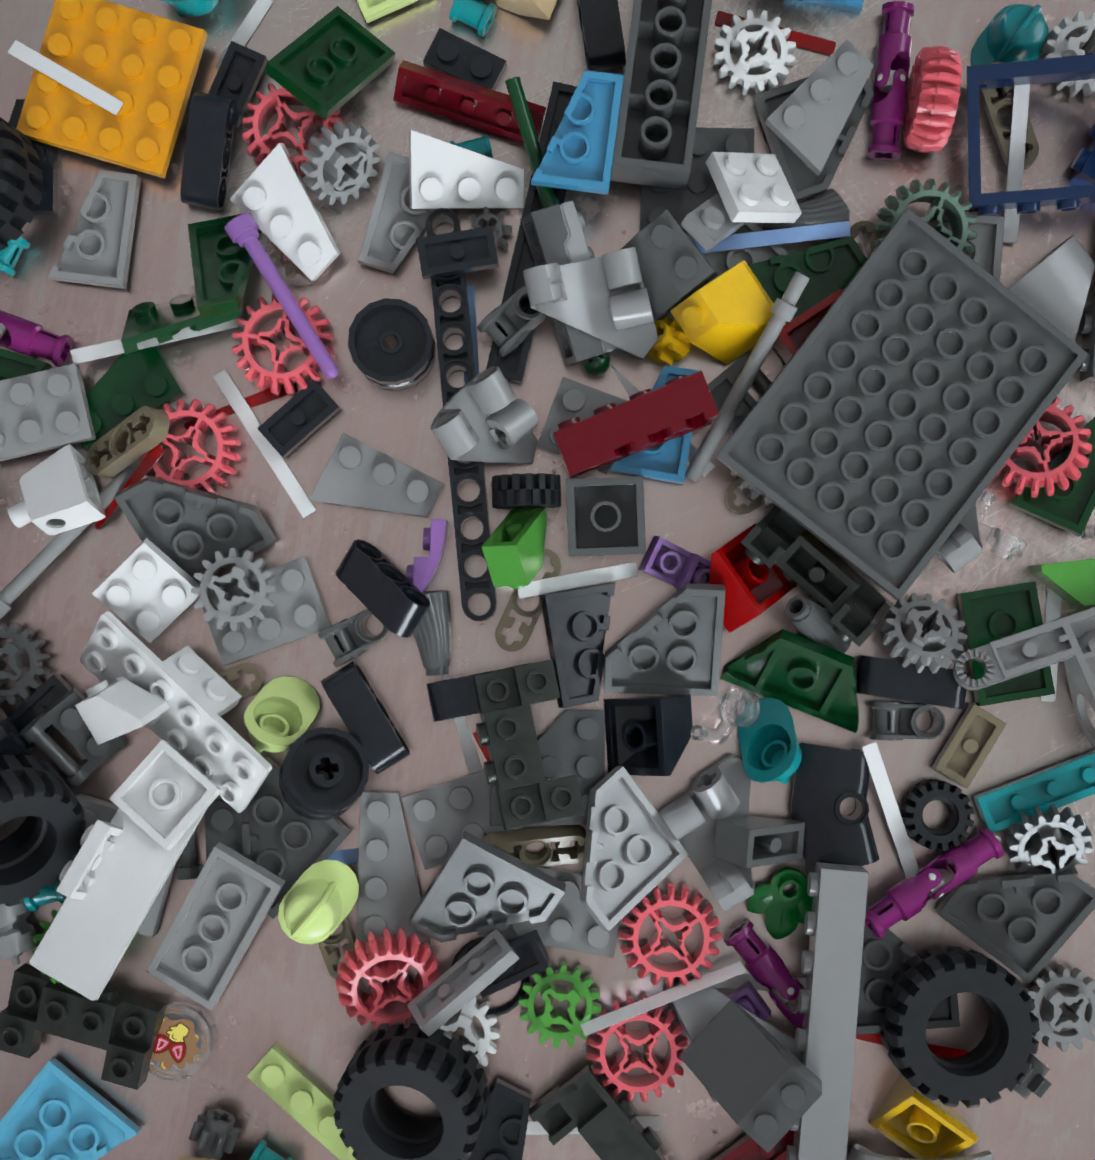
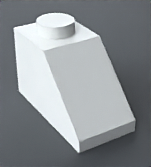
(118, 709)

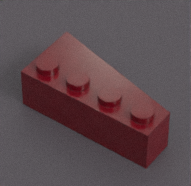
(635, 425)

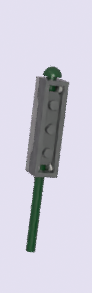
(557, 237)

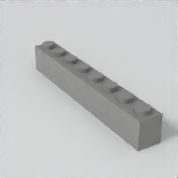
(830, 1006)

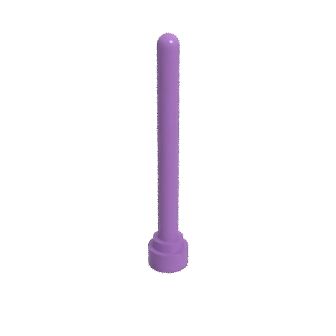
(244, 231)

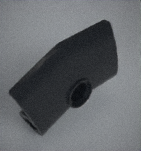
(819, 787)

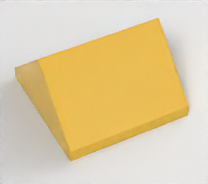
(920, 1124)

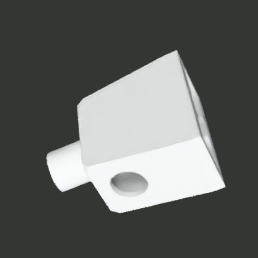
(58, 494)

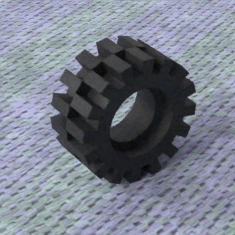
(526, 491)
(959, 814)

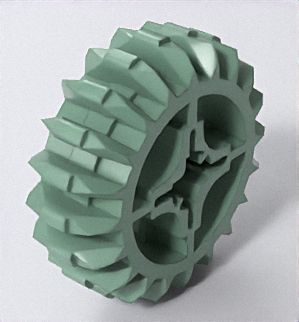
(939, 202)

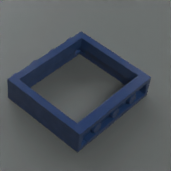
(1007, 75)

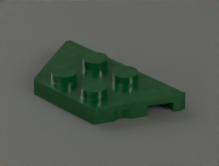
(801, 676)

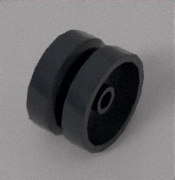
(378, 325)
(326, 751)

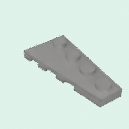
(385, 868)

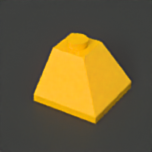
(726, 314)

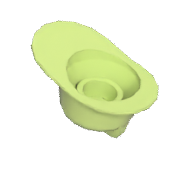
(281, 713)
(318, 901)

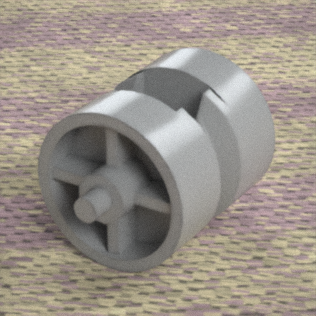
(15, 932)

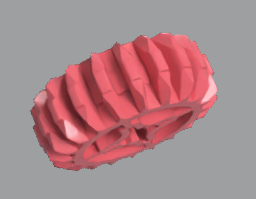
(932, 99)
(278, 101)
(252, 336)
(198, 435)
(1052, 443)
(656, 946)
(385, 965)
(626, 1060)

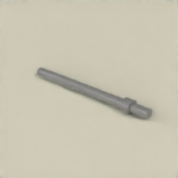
(782, 311)
(55, 548)

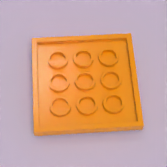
(128, 55)

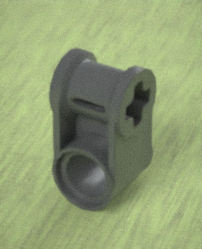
(512, 321)
(351, 638)
(898, 721)

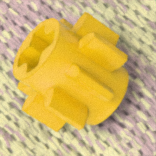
(671, 342)

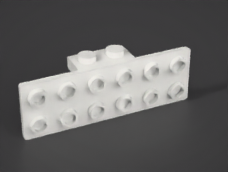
(196, 705)
(106, 902)

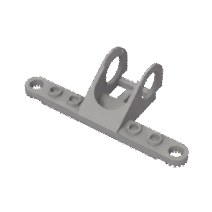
(1061, 640)

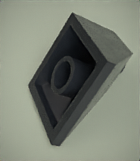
(647, 733)

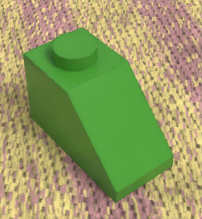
(516, 548)
(1070, 580)

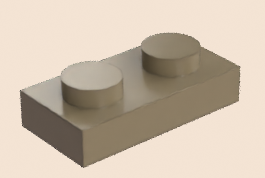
(969, 745)

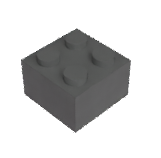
(606, 516)

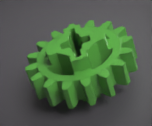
(547, 1015)

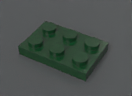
(330, 63)
(996, 615)

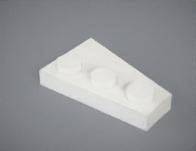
(459, 178)
(287, 214)

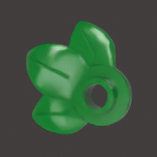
(782, 908)

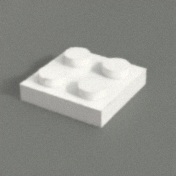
(753, 187)
(147, 590)
(165, 795)

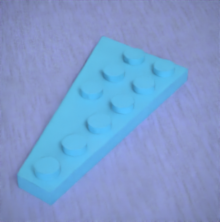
(62, 1120)

